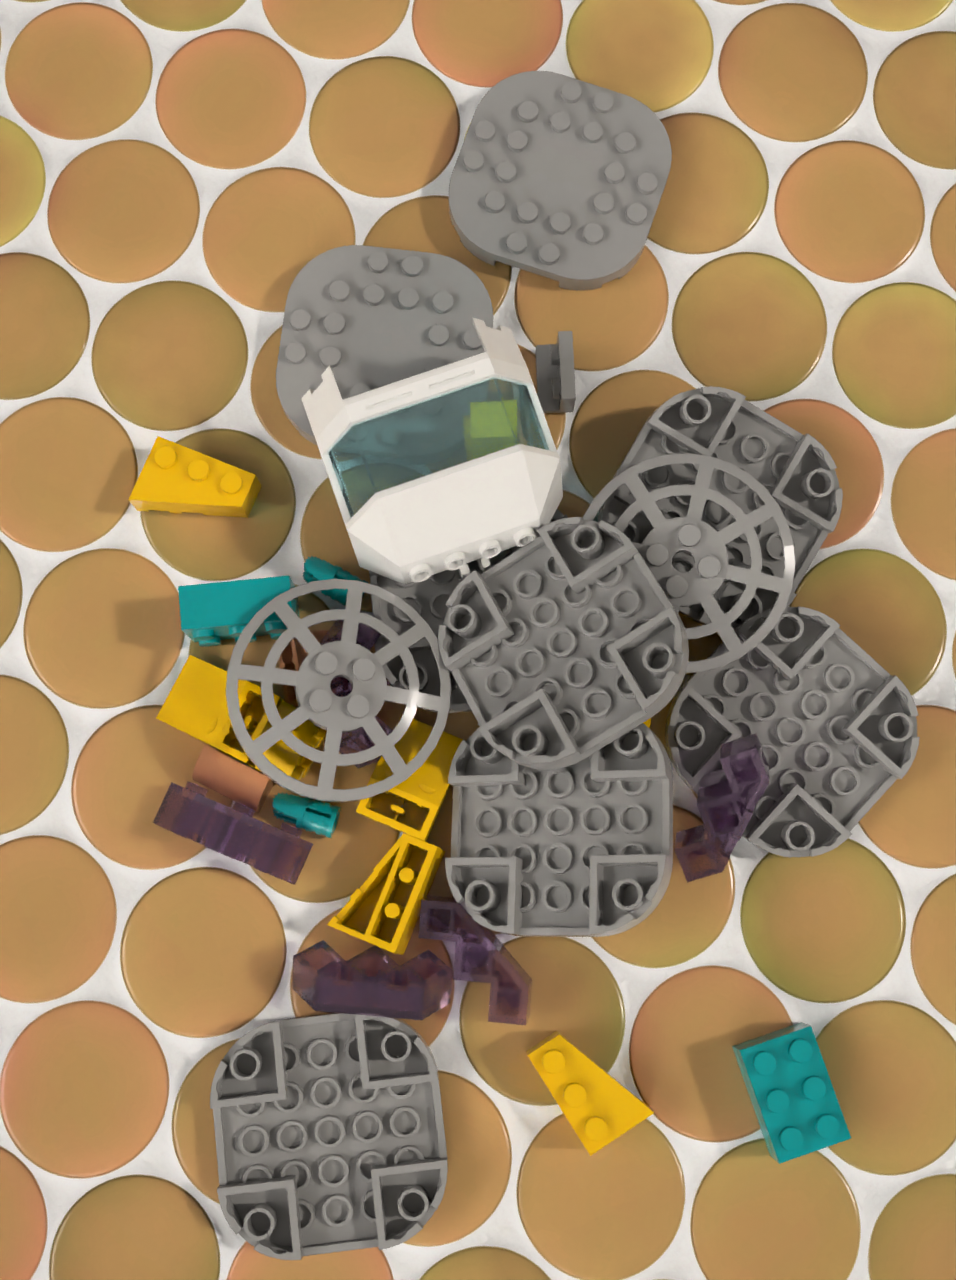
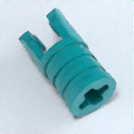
(318, 569)
(307, 813)

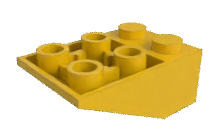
(200, 707)
(417, 800)

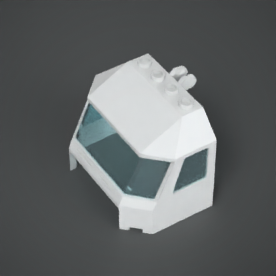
(440, 462)

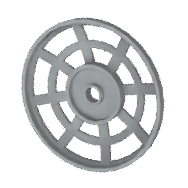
(707, 549)
(326, 709)

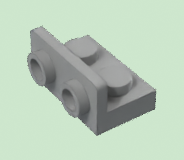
(556, 374)

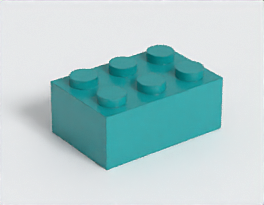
(225, 608)
(791, 1092)

